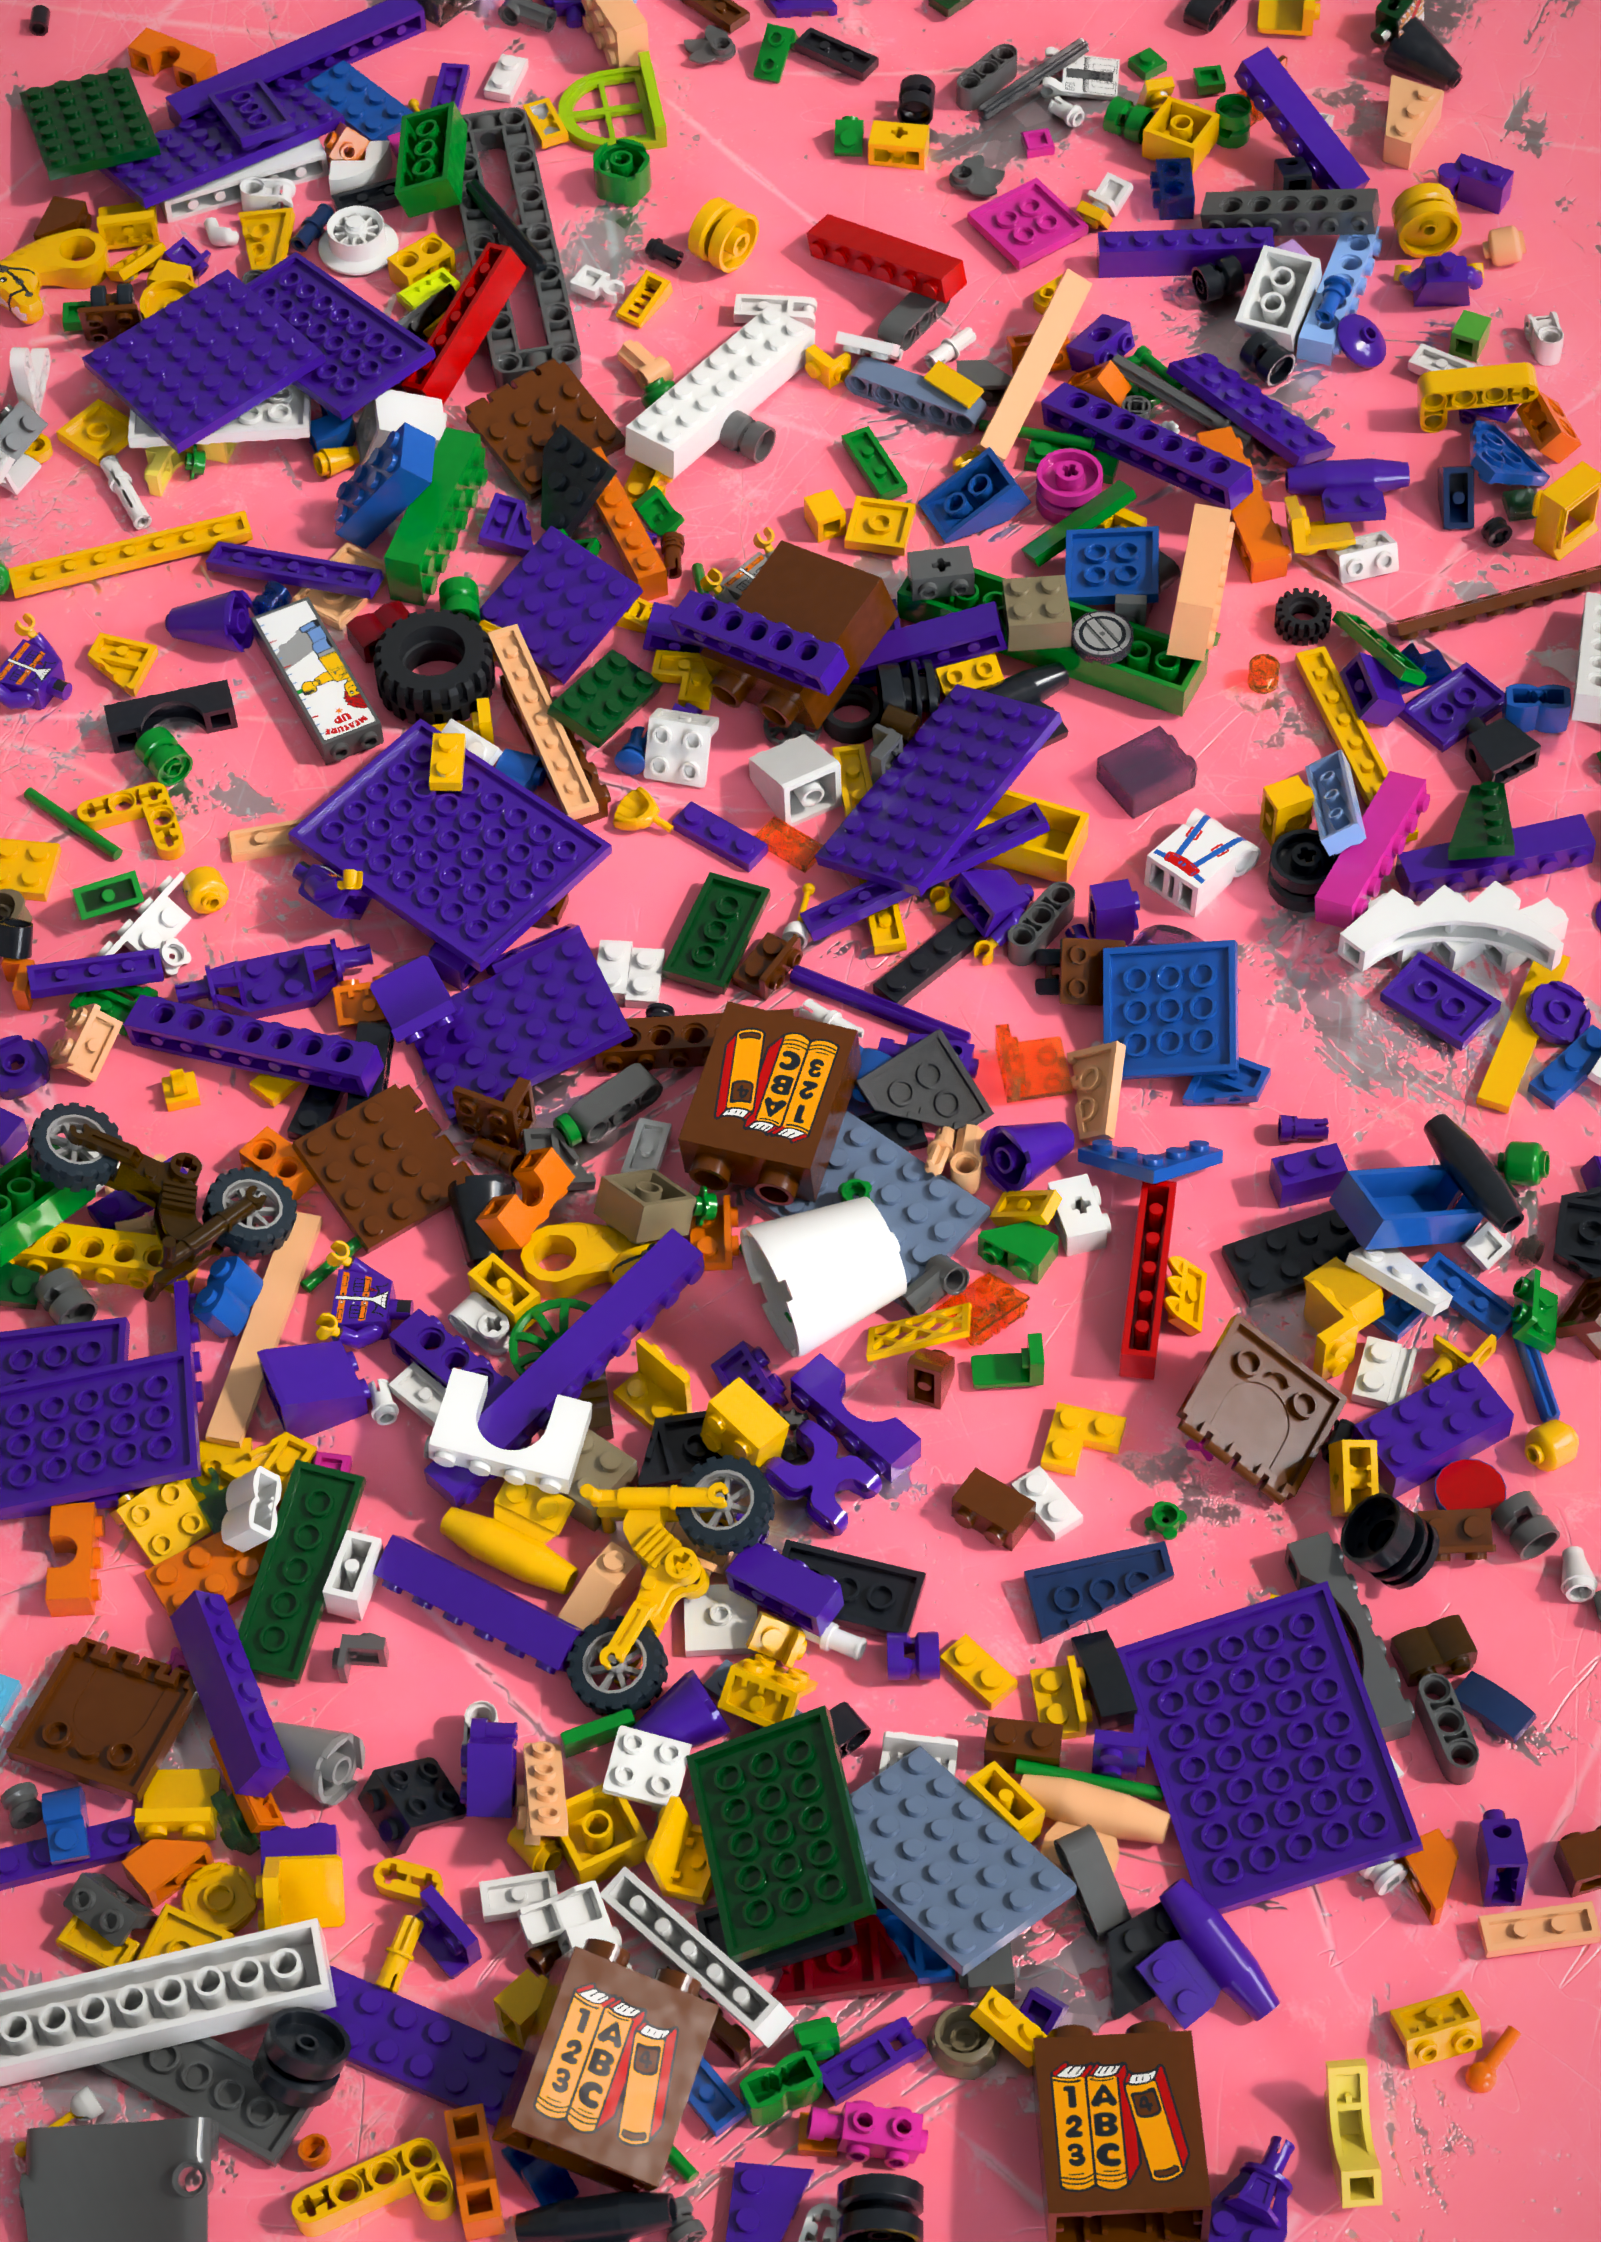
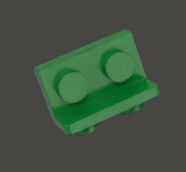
(1534, 1313)

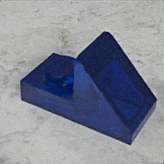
(1430, 663)
(541, 2179)

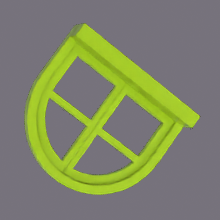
(648, 105)

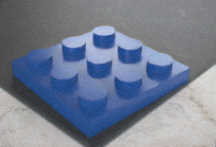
(1112, 563)

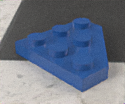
(1501, 459)

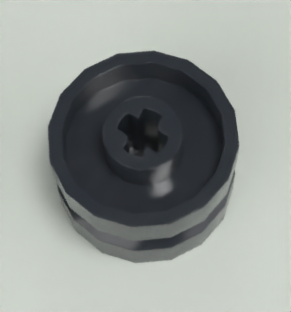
(1298, 869)
(301, 2057)
(880, 2209)

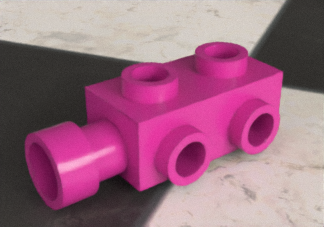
(879, 2139)

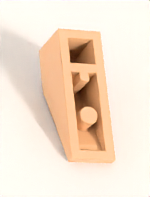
(603, 1587)

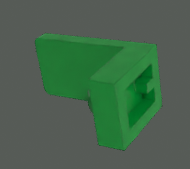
(774, 52)
(1010, 1368)

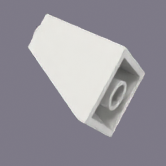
(390, 412)
(797, 779)

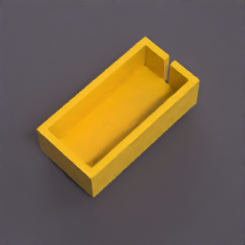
(1050, 854)

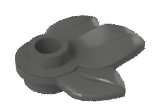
(713, 47)
(976, 177)

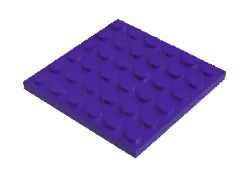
(203, 360)

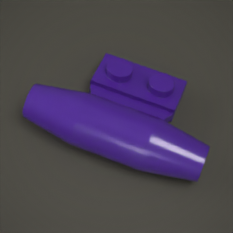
(1349, 487)
(1203, 1962)

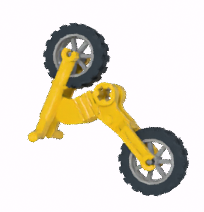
(633, 1638)

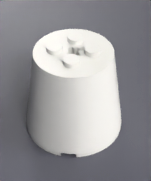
(823, 1270)

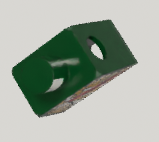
(1392, 16)

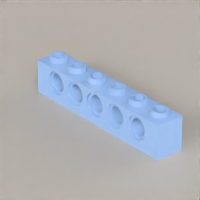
(1352, 261)

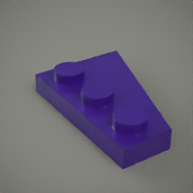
(764, 2201)

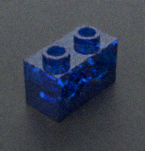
(1174, 189)

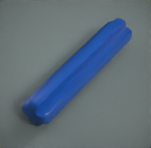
(1538, 1382)

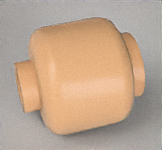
(1504, 246)

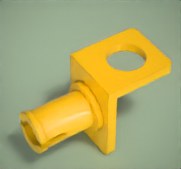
(1453, 1359)

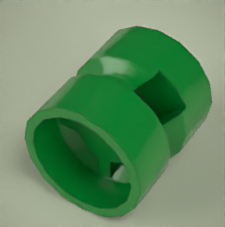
(1127, 119)
(1235, 120)
(460, 596)
(163, 756)

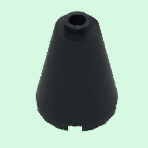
(1423, 57)
(467, 1204)

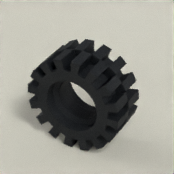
(1303, 629)

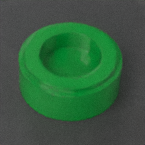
(568, 1129)

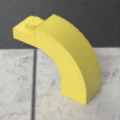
(165, 461)
(1350, 2134)

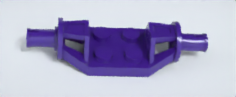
(275, 981)
(1243, 2206)

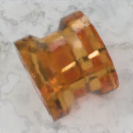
(1263, 673)

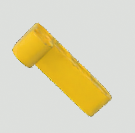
(1472, 388)
(372, 2195)

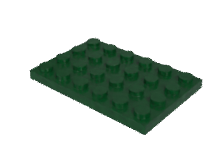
(89, 123)
(780, 1834)

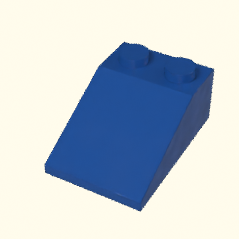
(974, 498)

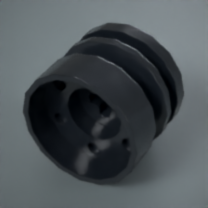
(911, 693)
(1389, 1541)

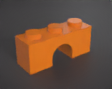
(156, 51)
(543, 1183)
(75, 1587)
(474, 2172)

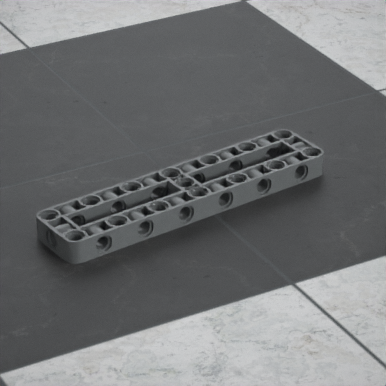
(511, 132)

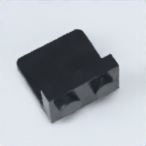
(409, 1799)

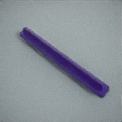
(874, 1004)

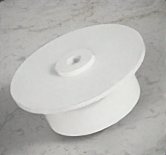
(357, 241)

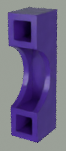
(884, 1445)

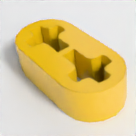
(410, 1877)

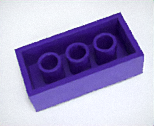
(1435, 1427)

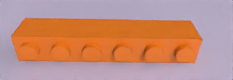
(1255, 533)

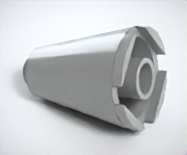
(321, 1760)

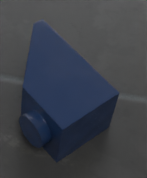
(1456, 496)

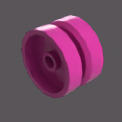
(1066, 482)

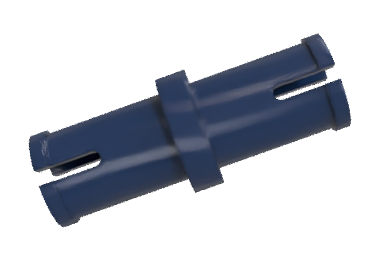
(312, 228)

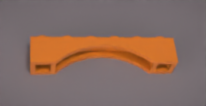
(631, 540)

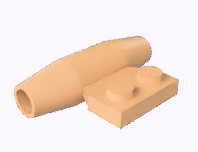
(1107, 1811)

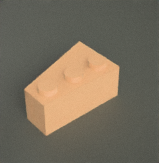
(1410, 120)

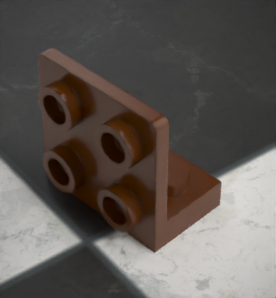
(496, 1119)

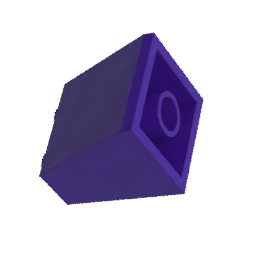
(313, 1386)

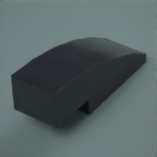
(1105, 1679)

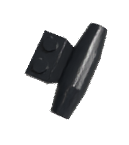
(1035, 687)
(1474, 1173)
(598, 2218)

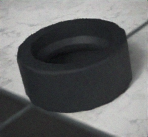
(857, 731)

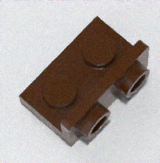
(768, 965)
(1462, 1532)

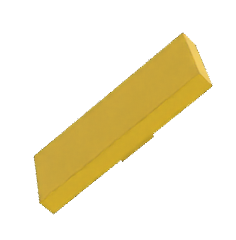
(953, 384)

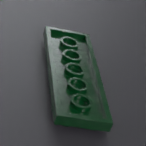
(295, 1567)

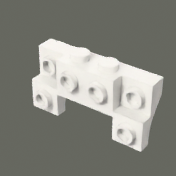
(569, 1919)

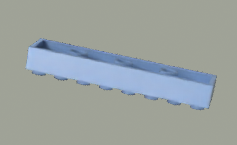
(1335, 803)

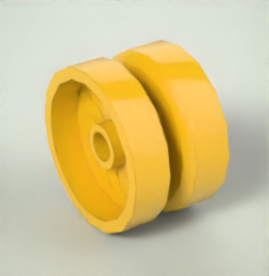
(1426, 220)
(723, 234)
(162, 293)

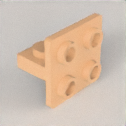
(85, 1042)

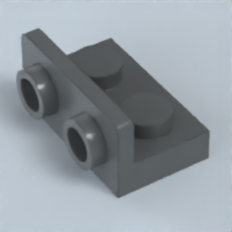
(886, 747)
(108, 1908)

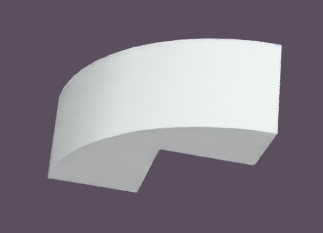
(358, 173)

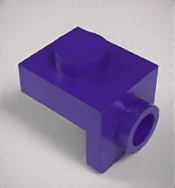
(185, 253)

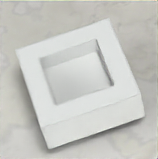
(1486, 1246)

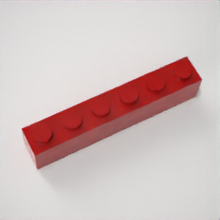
(887, 258)
(467, 321)
(1147, 1280)

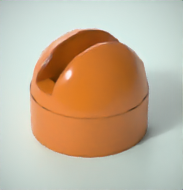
(315, 2151)

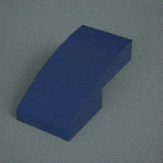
(1496, 1707)

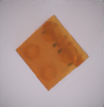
(993, 1306)

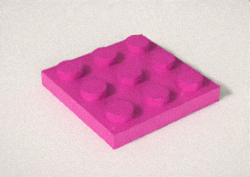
(1027, 223)

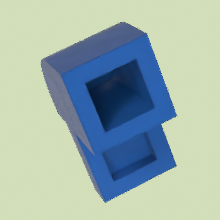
(331, 431)
(66, 1825)

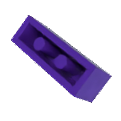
(785, 1587)

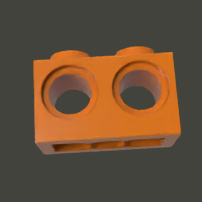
(1549, 427)
(281, 1161)

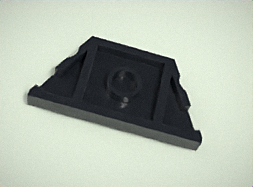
(1579, 1233)
(674, 1450)
(1129, 1946)

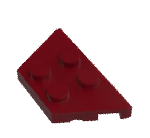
(857, 1970)

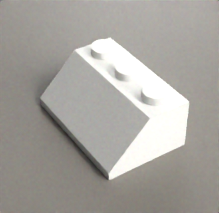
(1280, 295)

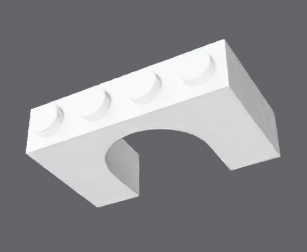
(545, 1464)

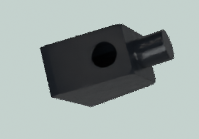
(1292, 174)
(1500, 750)

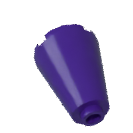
(214, 621)
(1024, 1152)
(685, 1714)

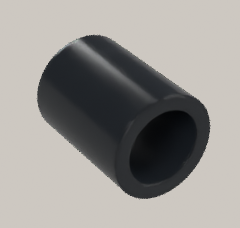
(39, 20)

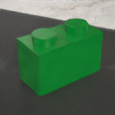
(107, 895)

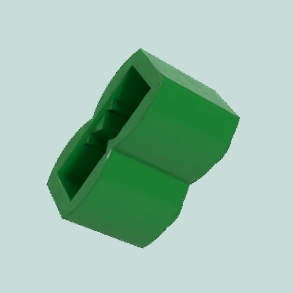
(789, 2085)

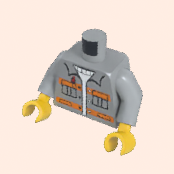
(737, 582)

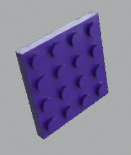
(561, 602)

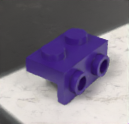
(1120, 1753)

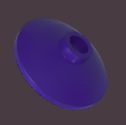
(1361, 340)

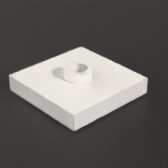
(718, 1623)

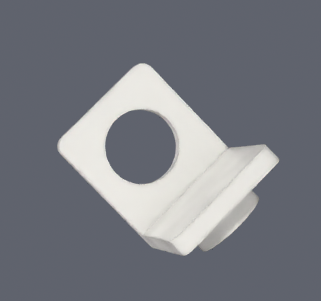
(20, 474)

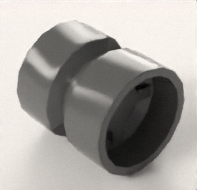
(747, 436)
(65, 1297)
(1527, 1527)

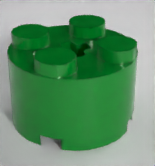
(622, 172)

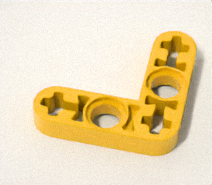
(148, 808)

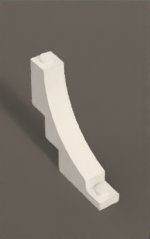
(1458, 953)

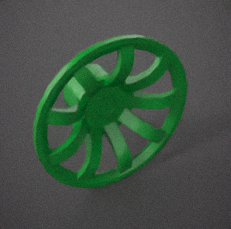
(536, 1314)

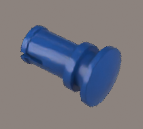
(1333, 294)
(632, 755)

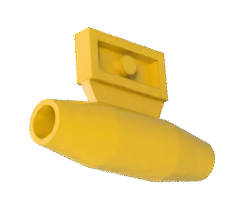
(517, 1536)

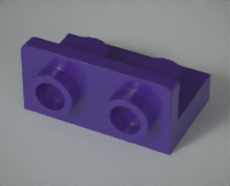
(752, 1368)
(446, 1935)

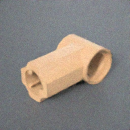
(643, 363)
(966, 1161)

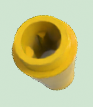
(335, 460)
(538, 1857)

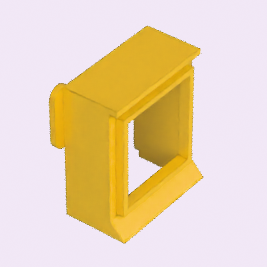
(1574, 494)

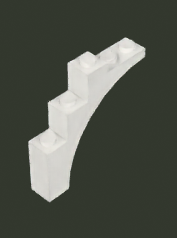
(1447, 916)

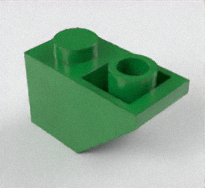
(1020, 1248)

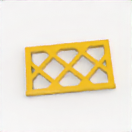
(932, 1338)

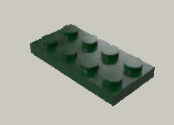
(605, 698)
(716, 933)

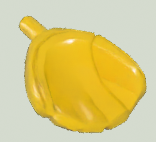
(639, 811)

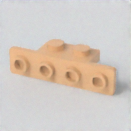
(542, 1795)

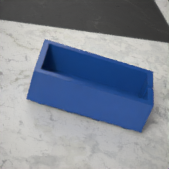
(384, 485)
(1404, 1207)

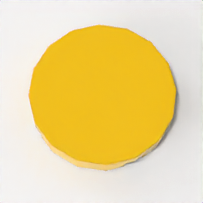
(221, 1896)

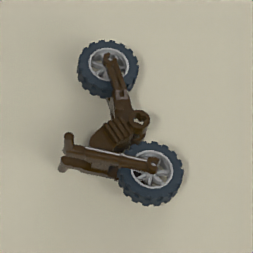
(161, 1185)

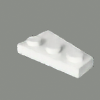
(1401, 1277)

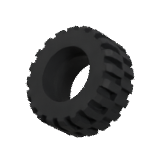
(428, 639)

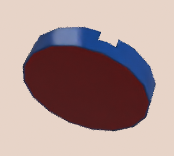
(1469, 1486)

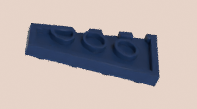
(1087, 1587)

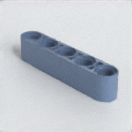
(911, 395)

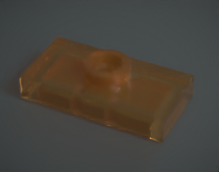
(789, 844)

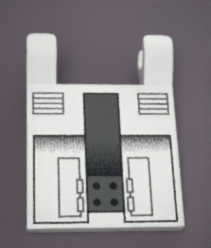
(1084, 78)

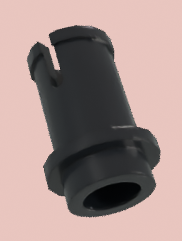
(658, 250)
(1342, 1431)

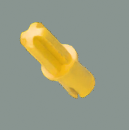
(399, 1953)

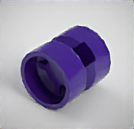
(927, 1657)

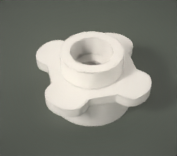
(182, 956)

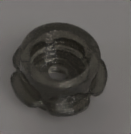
(1529, 1250)

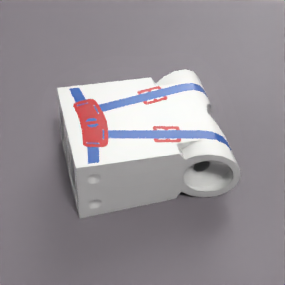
(1198, 862)

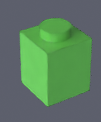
(1470, 335)

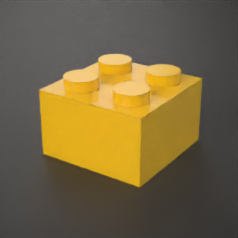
(1181, 132)
(743, 1425)
(601, 1836)

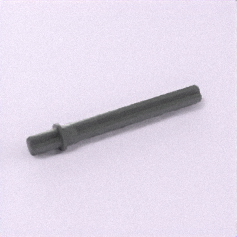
(1177, 399)

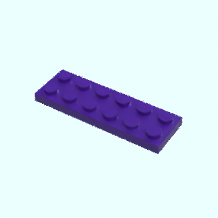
(1251, 409)
(422, 2047)

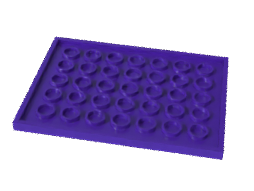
(451, 863)
(1268, 1750)

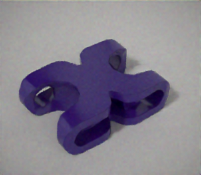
(821, 1478)

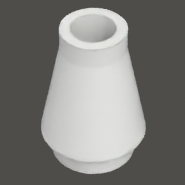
(1577, 1577)

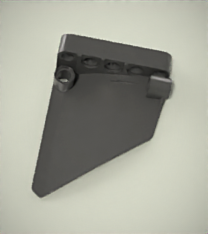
(119, 2181)

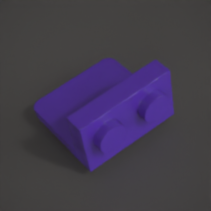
(414, 1000)

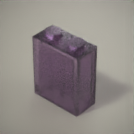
(1146, 772)

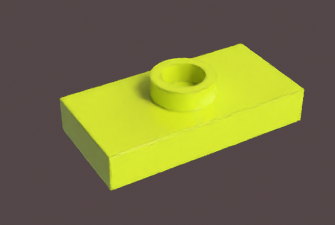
(425, 288)

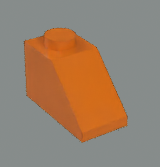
(1103, 382)
(164, 1867)
(1432, 1872)

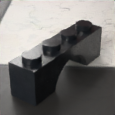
(203, 705)

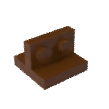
(1583, 1316)

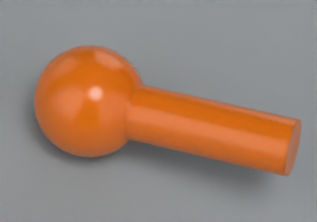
(1482, 2076)

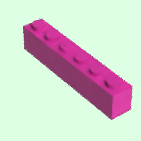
(1362, 867)

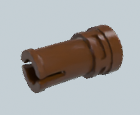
(672, 550)
(503, 1158)
(543, 1957)

